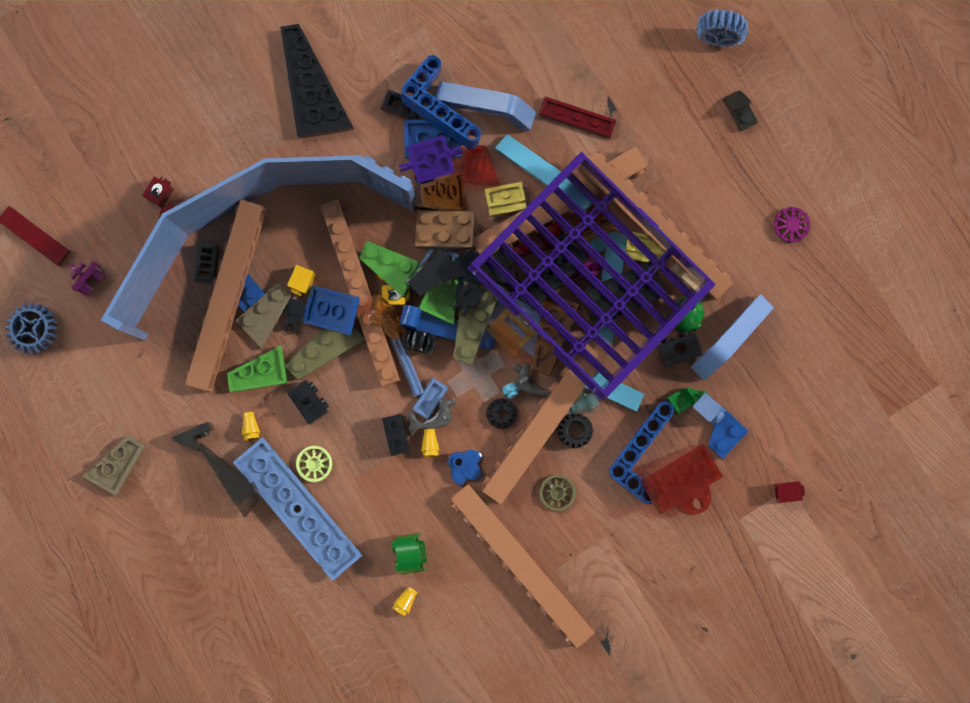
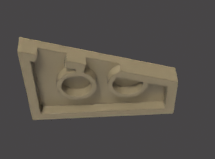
(264, 314)
(115, 468)

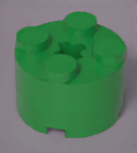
(409, 553)

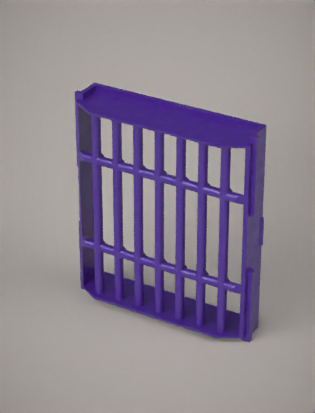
(654, 338)

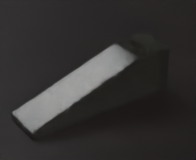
(237, 486)

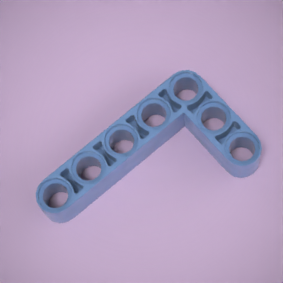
(488, 102)
(732, 338)

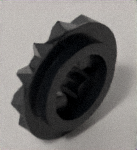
(495, 419)

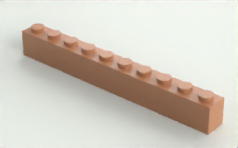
(629, 163)
(667, 226)
(359, 287)
(225, 296)
(539, 427)
(522, 565)

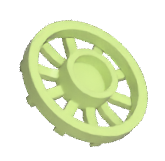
(314, 463)

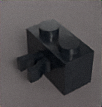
(308, 402)

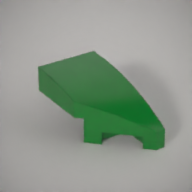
(684, 398)

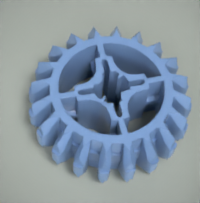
(722, 28)
(16, 335)

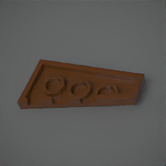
(442, 194)
(544, 359)

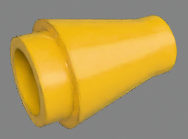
(250, 428)
(429, 444)
(404, 602)

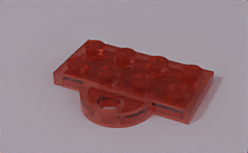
(683, 482)

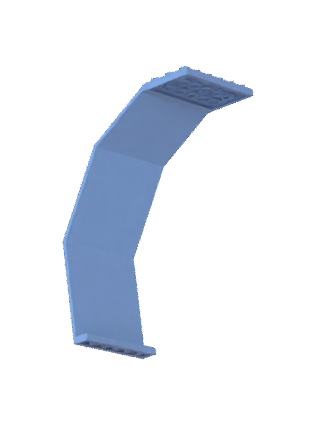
(221, 200)

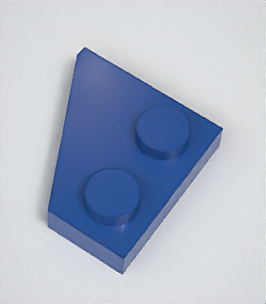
(726, 435)

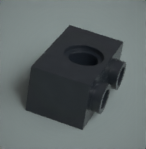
(689, 343)
(396, 435)

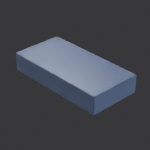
(430, 398)

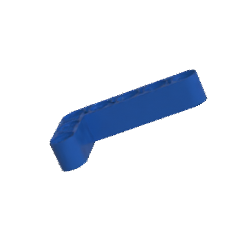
(435, 106)
(415, 319)
(638, 451)

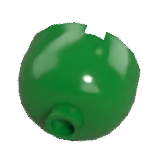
(692, 320)

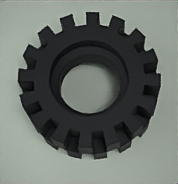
(575, 442)

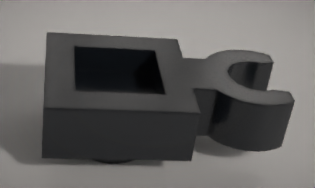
(470, 297)
(295, 312)

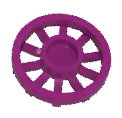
(792, 224)

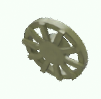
(557, 492)

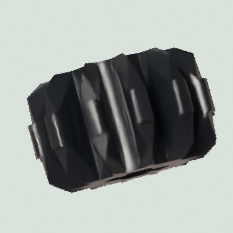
(419, 341)

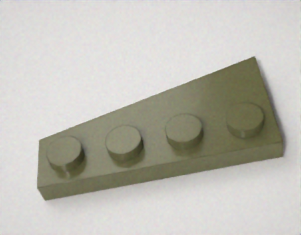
(473, 326)

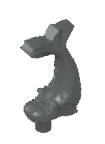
(526, 384)
(441, 419)

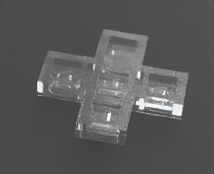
(478, 376)

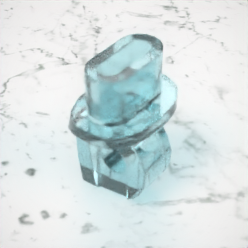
(587, 402)

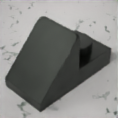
(740, 110)
(189, 438)

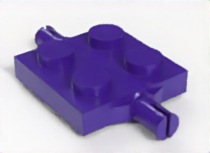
(430, 159)

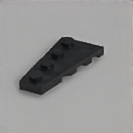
(550, 278)

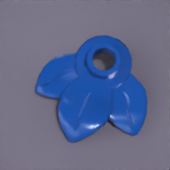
(467, 468)

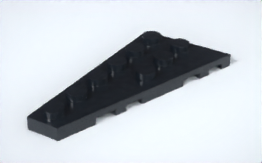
(313, 97)

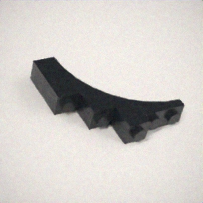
(441, 268)

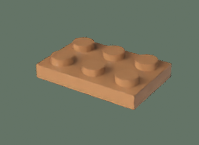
(445, 230)

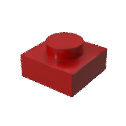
(554, 229)

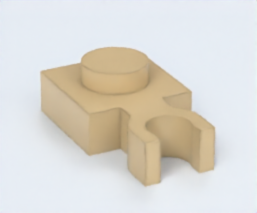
(685, 277)

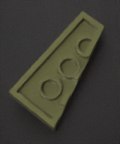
(321, 350)

